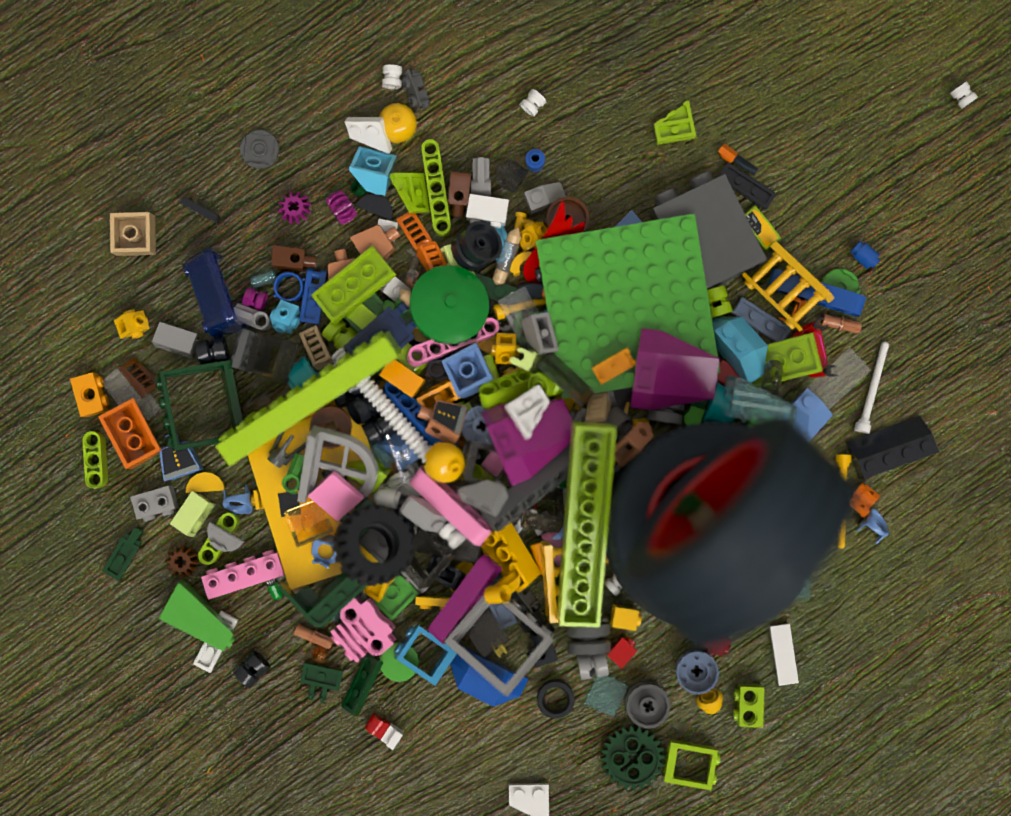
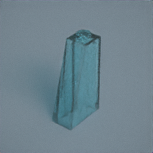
(752, 403)

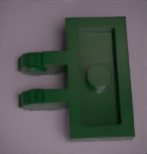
(322, 677)

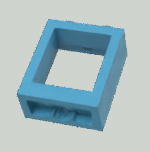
(440, 666)

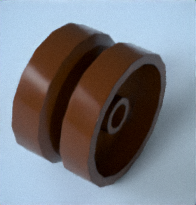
(573, 208)

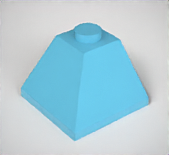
(373, 169)

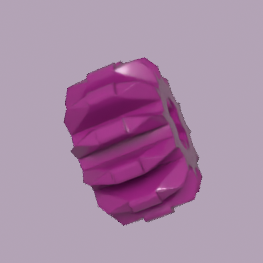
(298, 201)
(341, 207)

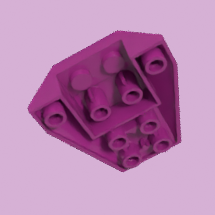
(671, 372)
(527, 457)

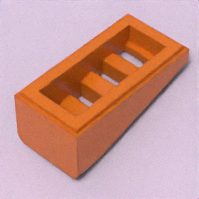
(408, 233)
(429, 251)

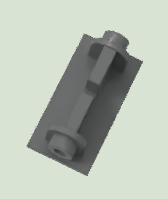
(411, 82)
(527, 601)

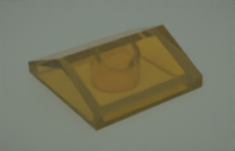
(308, 523)

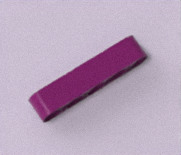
(465, 597)

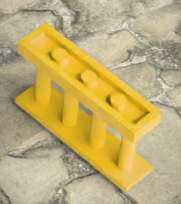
(806, 280)
(550, 571)

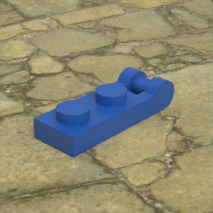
(310, 309)

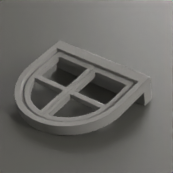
(313, 461)

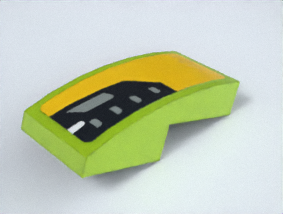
(762, 228)

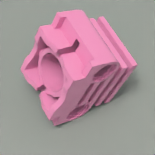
(358, 632)

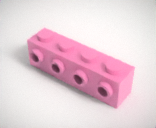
(243, 575)

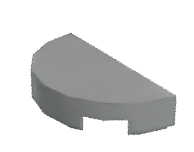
(222, 539)

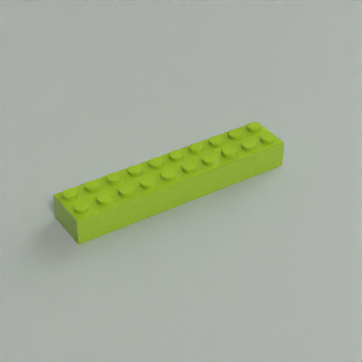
(311, 396)
(586, 524)

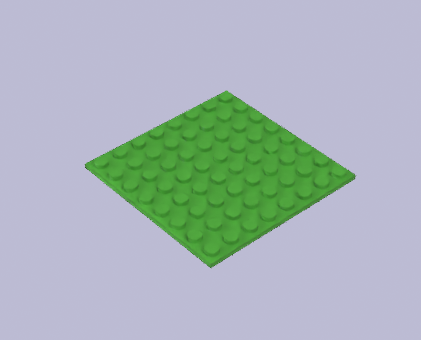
(622, 280)

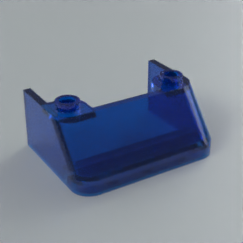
(212, 293)

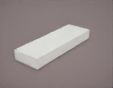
(208, 654)
(783, 654)

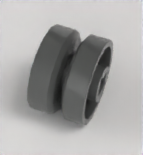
(588, 641)
(651, 715)

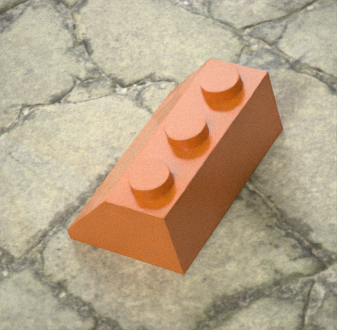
(130, 434)

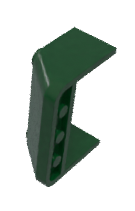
(324, 606)

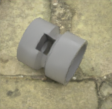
(592, 665)

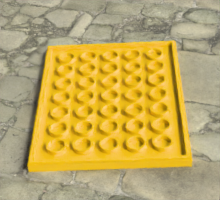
(298, 561)

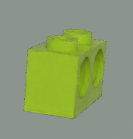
(755, 704)

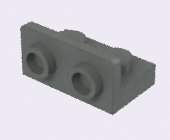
(242, 349)

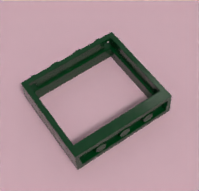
(164, 401)

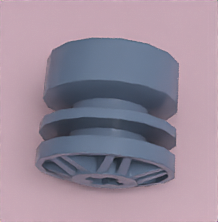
(469, 427)
(706, 677)

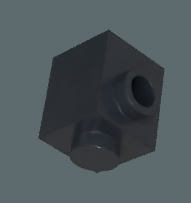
(547, 657)

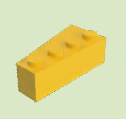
(511, 554)

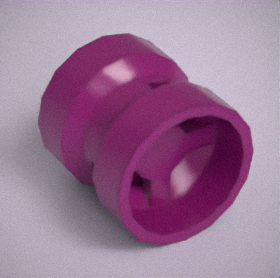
(255, 299)

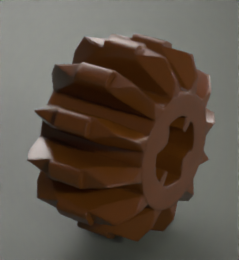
(181, 568)

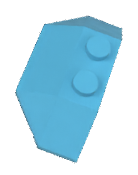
(740, 346)

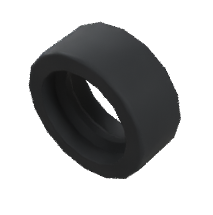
(558, 713)

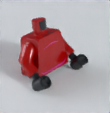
(813, 327)

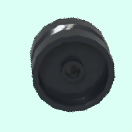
(476, 246)

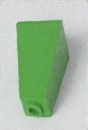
(195, 616)

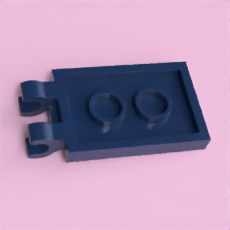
(385, 321)

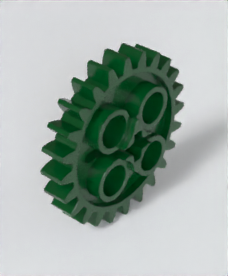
(646, 769)

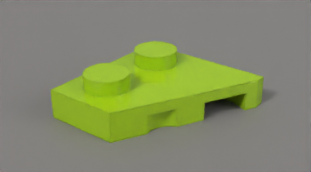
(676, 126)
(412, 191)

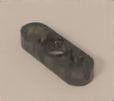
(776, 380)

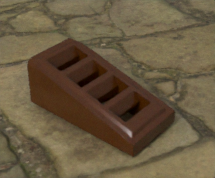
(138, 386)

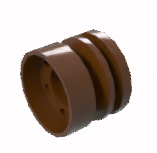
(336, 414)

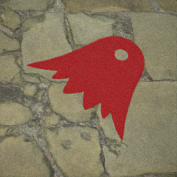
(558, 228)

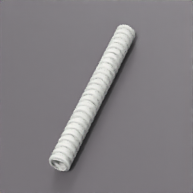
(390, 413)

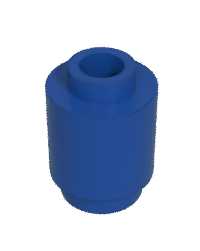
(535, 166)
(865, 255)

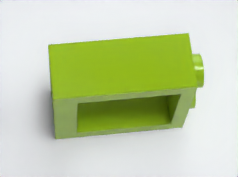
(670, 760)

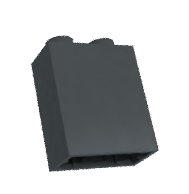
(723, 230)

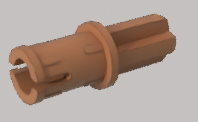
(841, 323)
(313, 636)

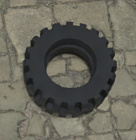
(393, 531)

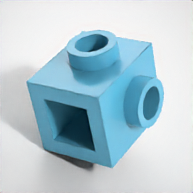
(285, 317)

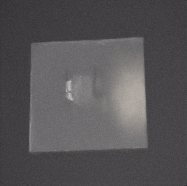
(402, 455)

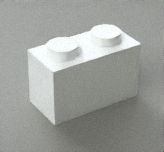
(488, 210)

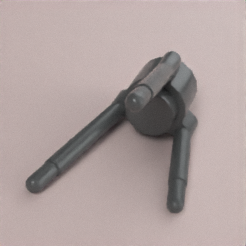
(278, 456)

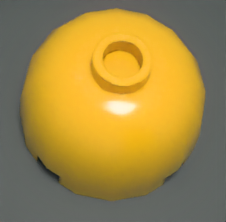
(399, 122)
(444, 462)

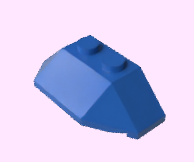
(476, 685)

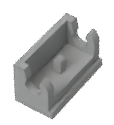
(175, 340)

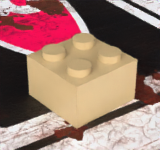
(132, 234)

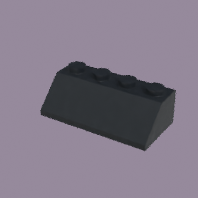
(891, 447)

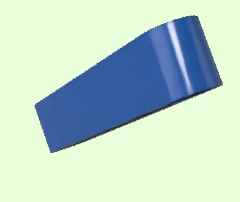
(843, 301)
(410, 410)

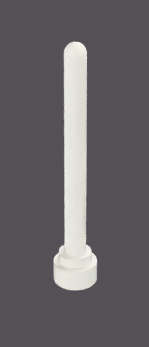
(863, 424)

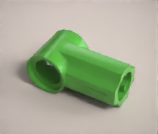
(294, 473)

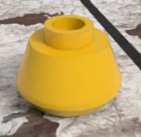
(710, 702)

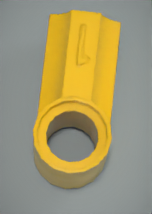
(503, 589)

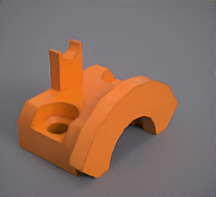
(865, 499)

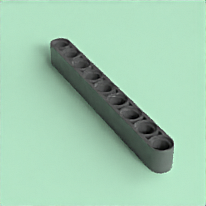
(556, 471)

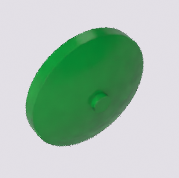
(449, 304)

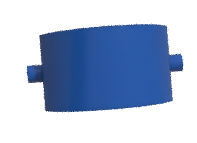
(280, 278)

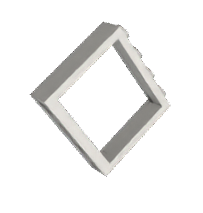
(467, 623)

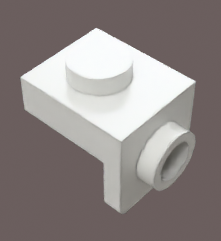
(393, 288)

